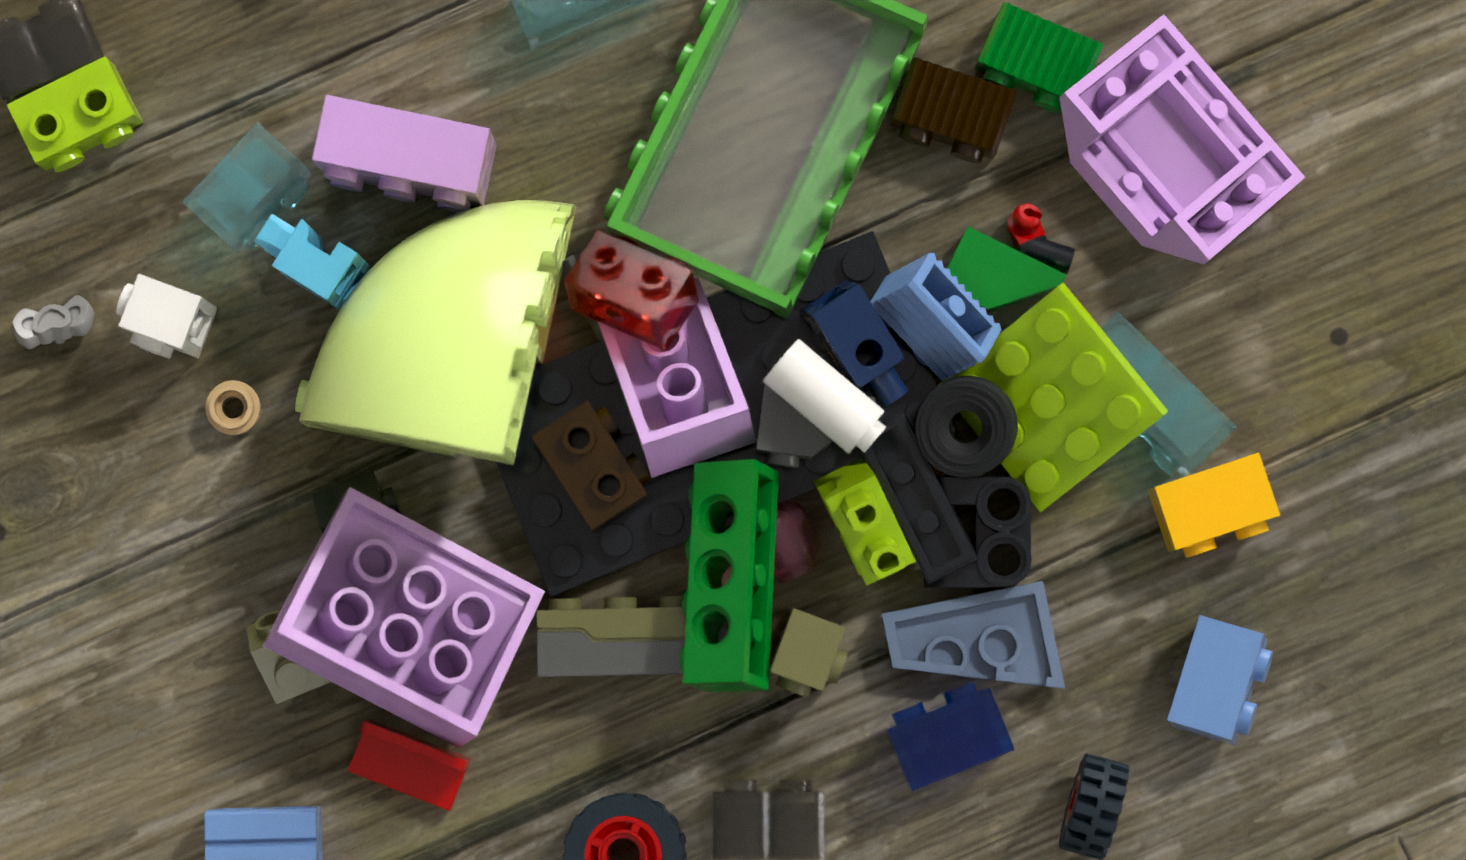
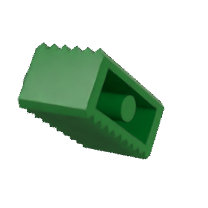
(1036, 56)

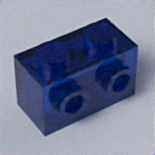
(949, 736)

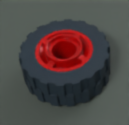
(627, 817)

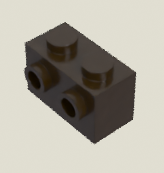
(592, 465)

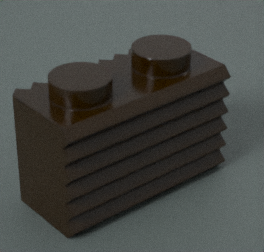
(952, 110)

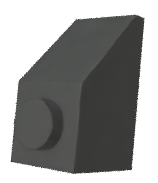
(786, 433)

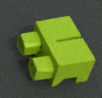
(864, 521)

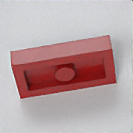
(409, 764)

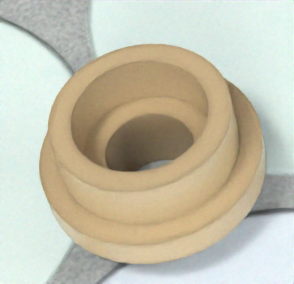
(216, 407)

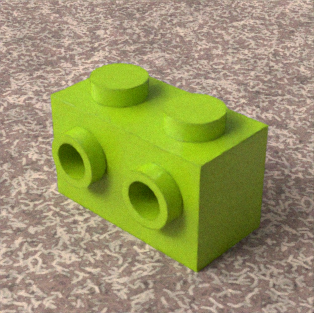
(76, 115)

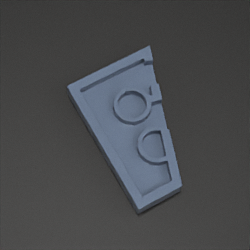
(979, 636)

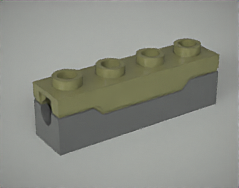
(612, 638)

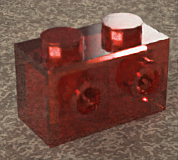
(632, 289)

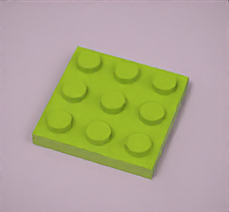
(1070, 396)

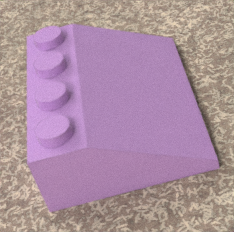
(405, 619)

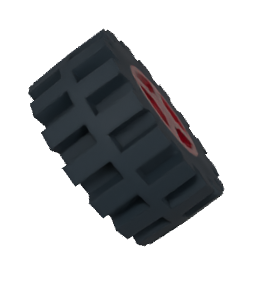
(1094, 806)

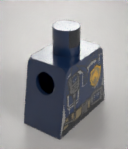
(843, 321)

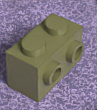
(808, 653)

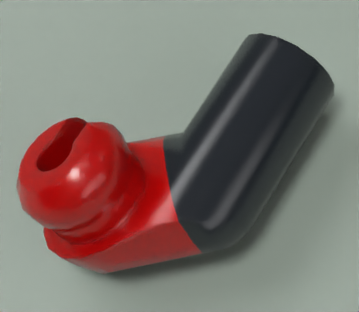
(1030, 239)

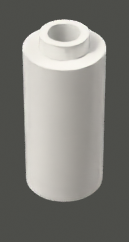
(826, 398)

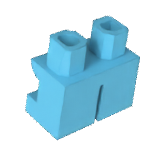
(303, 260)

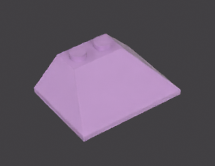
(1172, 147)

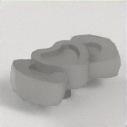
(53, 323)

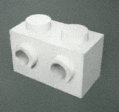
(164, 317)

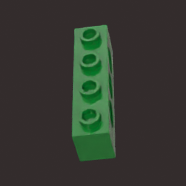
(746, 600)

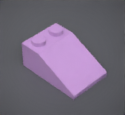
(682, 398)

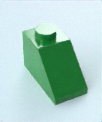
(999, 273)

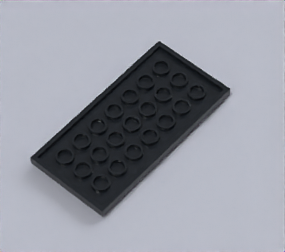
(755, 342)

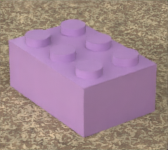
(404, 153)

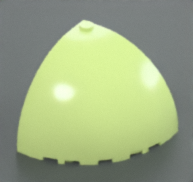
(445, 334)

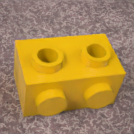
(1213, 504)

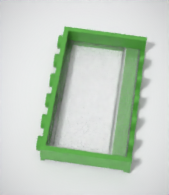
(764, 138)

